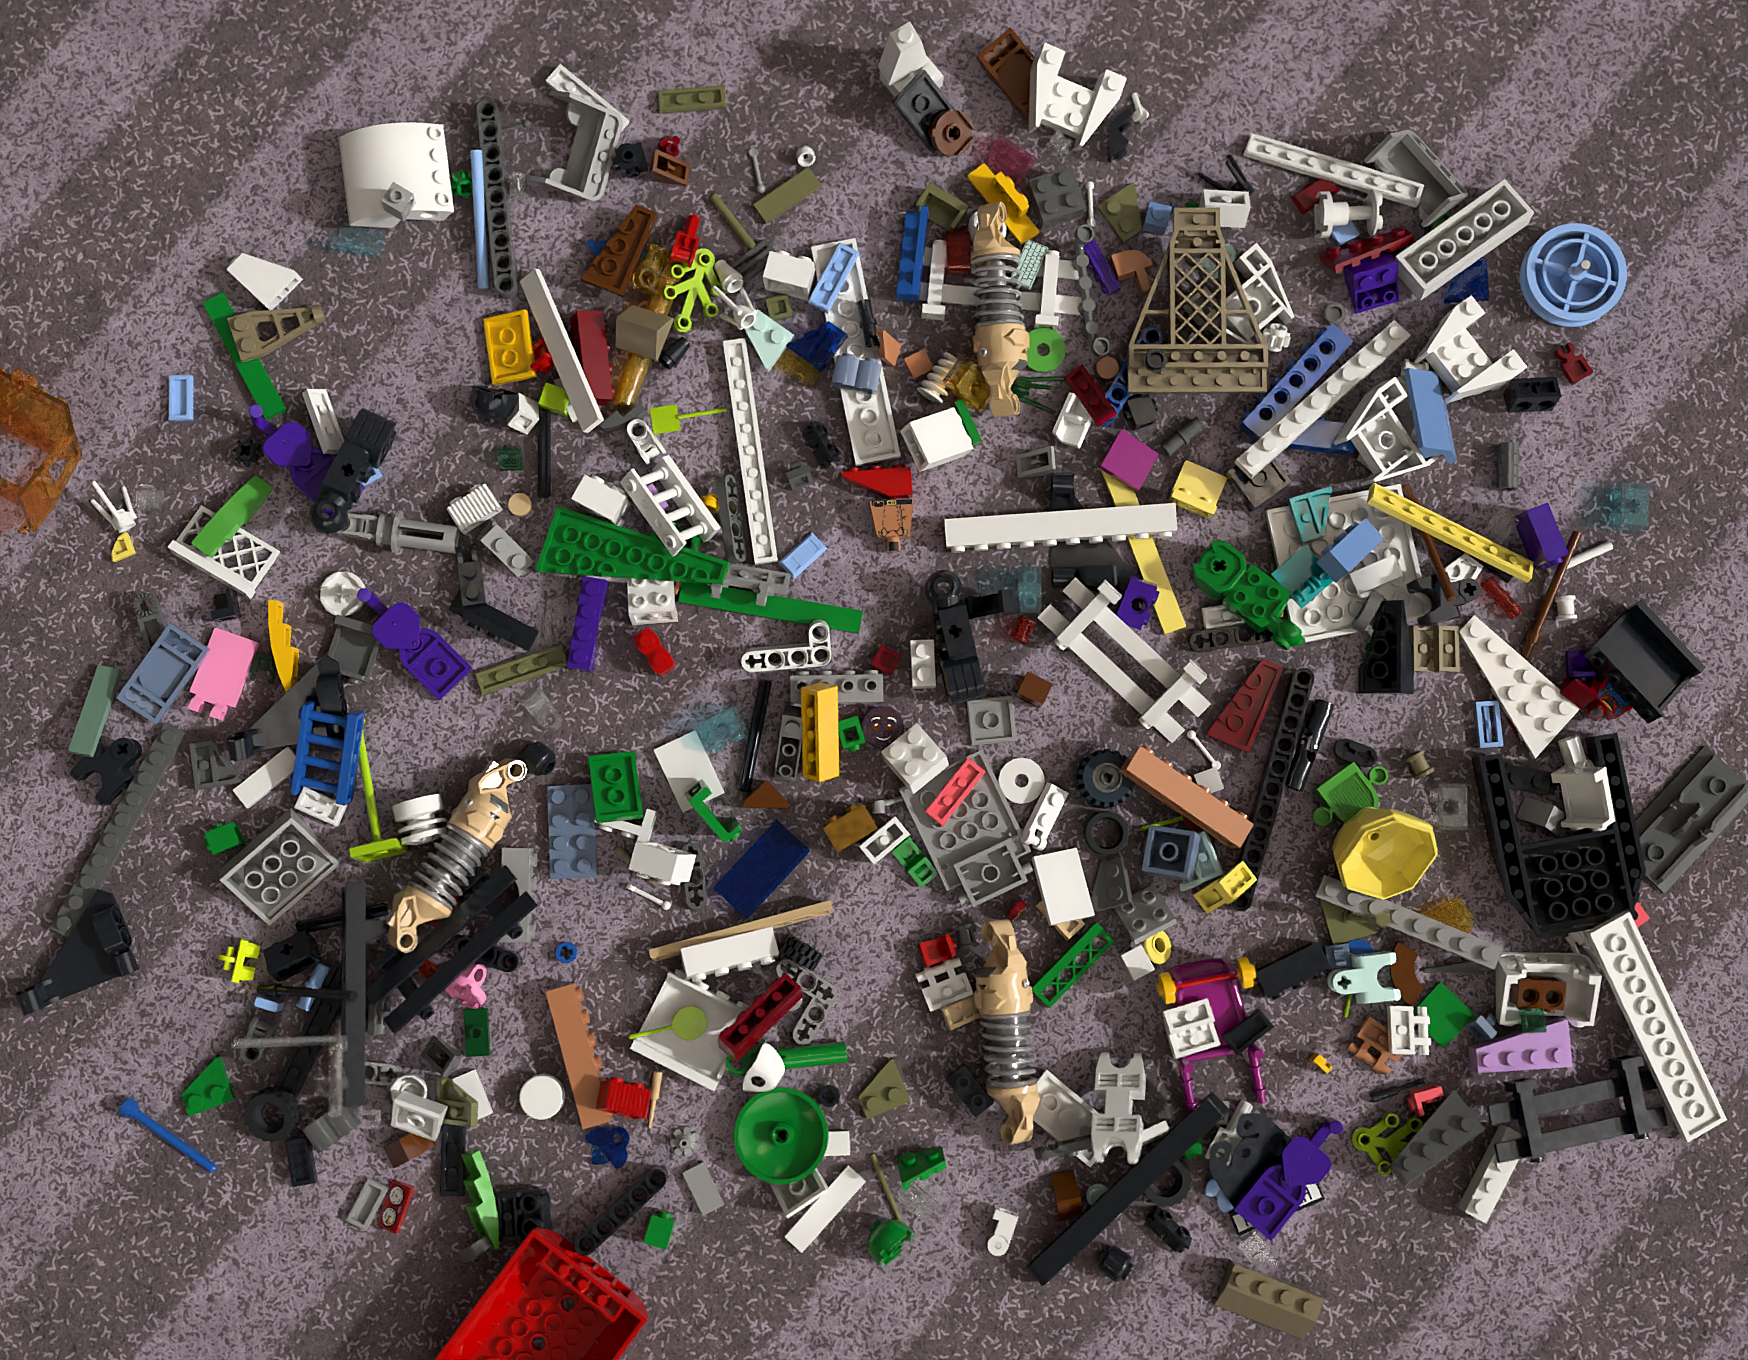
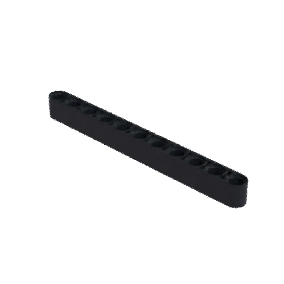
(1278, 780)
(1127, 1188)

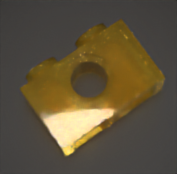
(968, 384)

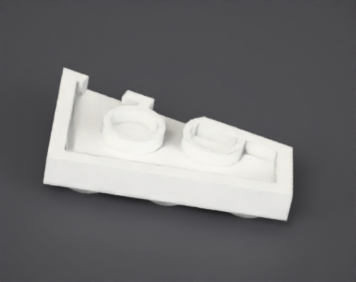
(1459, 569)

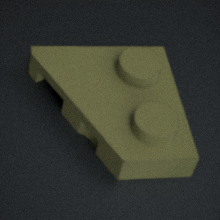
(884, 1091)
(461, 1108)

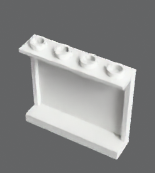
(697, 1058)

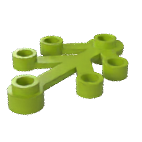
(694, 287)
(1391, 1143)

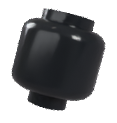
(538, 758)
(1115, 1263)

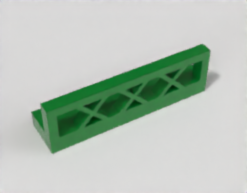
(1066, 958)

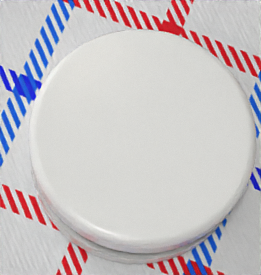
(542, 1096)

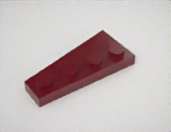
(1350, 254)
(1245, 711)

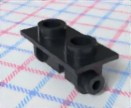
(818, 436)
(1177, 1236)

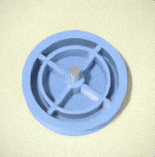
(1573, 275)

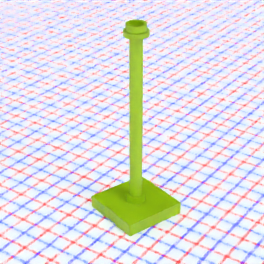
(379, 847)

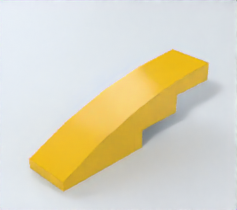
(285, 657)

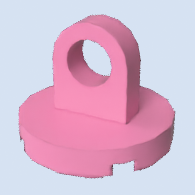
(468, 987)

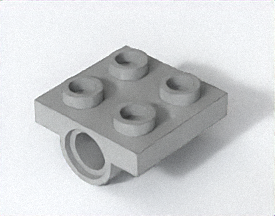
(1145, 915)

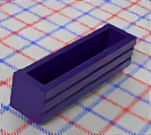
(1101, 269)

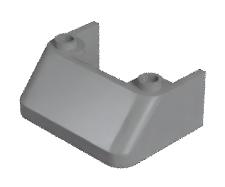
(591, 150)
(1411, 159)

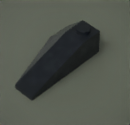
(1388, 655)

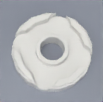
(1031, 771)

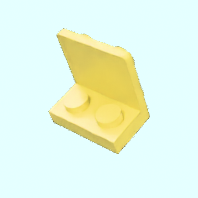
(1197, 489)

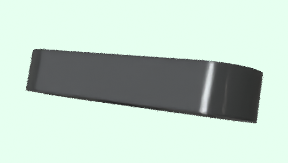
(690, 894)

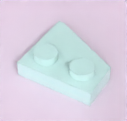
(768, 339)

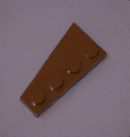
(619, 258)

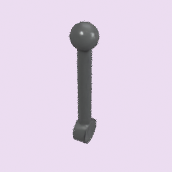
(526, 123)

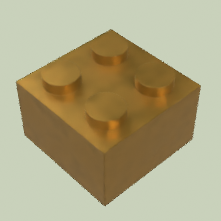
(850, 827)

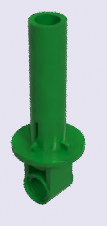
(795, 1057)

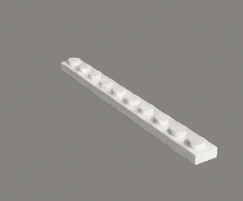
(1322, 399)
(750, 451)

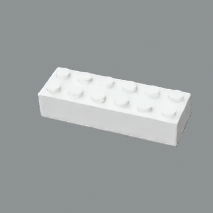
(1463, 239)

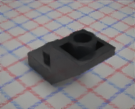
(1116, 140)

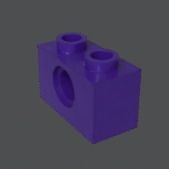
(1134, 589)

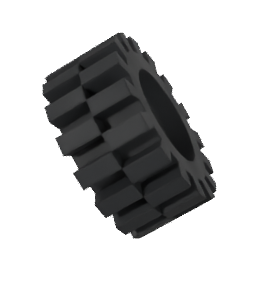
(800, 952)

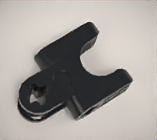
(1441, 609)
(113, 767)

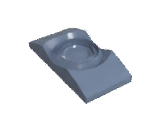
(163, 673)

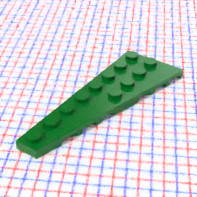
(598, 548)

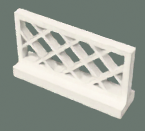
(219, 571)

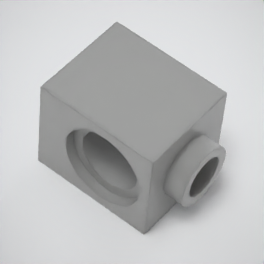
(398, 201)

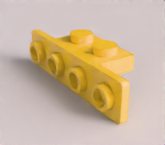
(1001, 189)

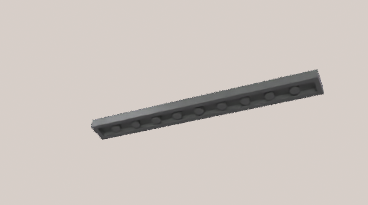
(119, 828)

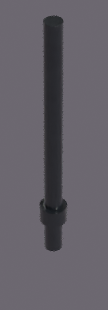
(278, 990)

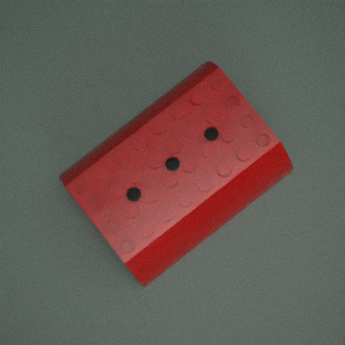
(528, 1304)

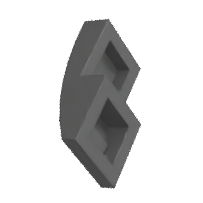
(617, 422)

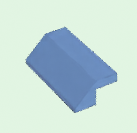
(1430, 414)

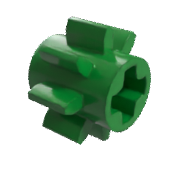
(462, 183)

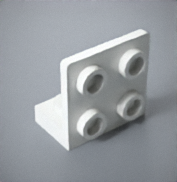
(651, 601)

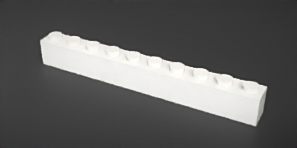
(1061, 526)

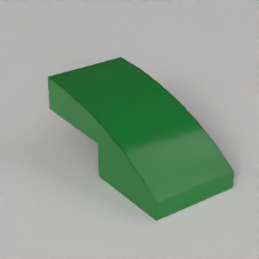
(914, 862)

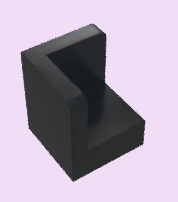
(226, 606)

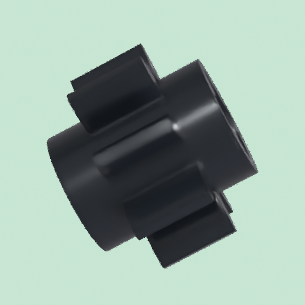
(254, 452)

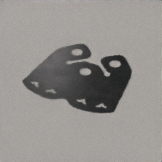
(1244, 1171)

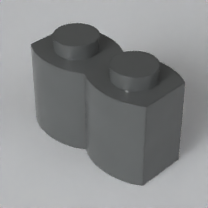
(326, 1131)

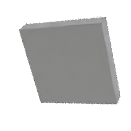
(991, 720)

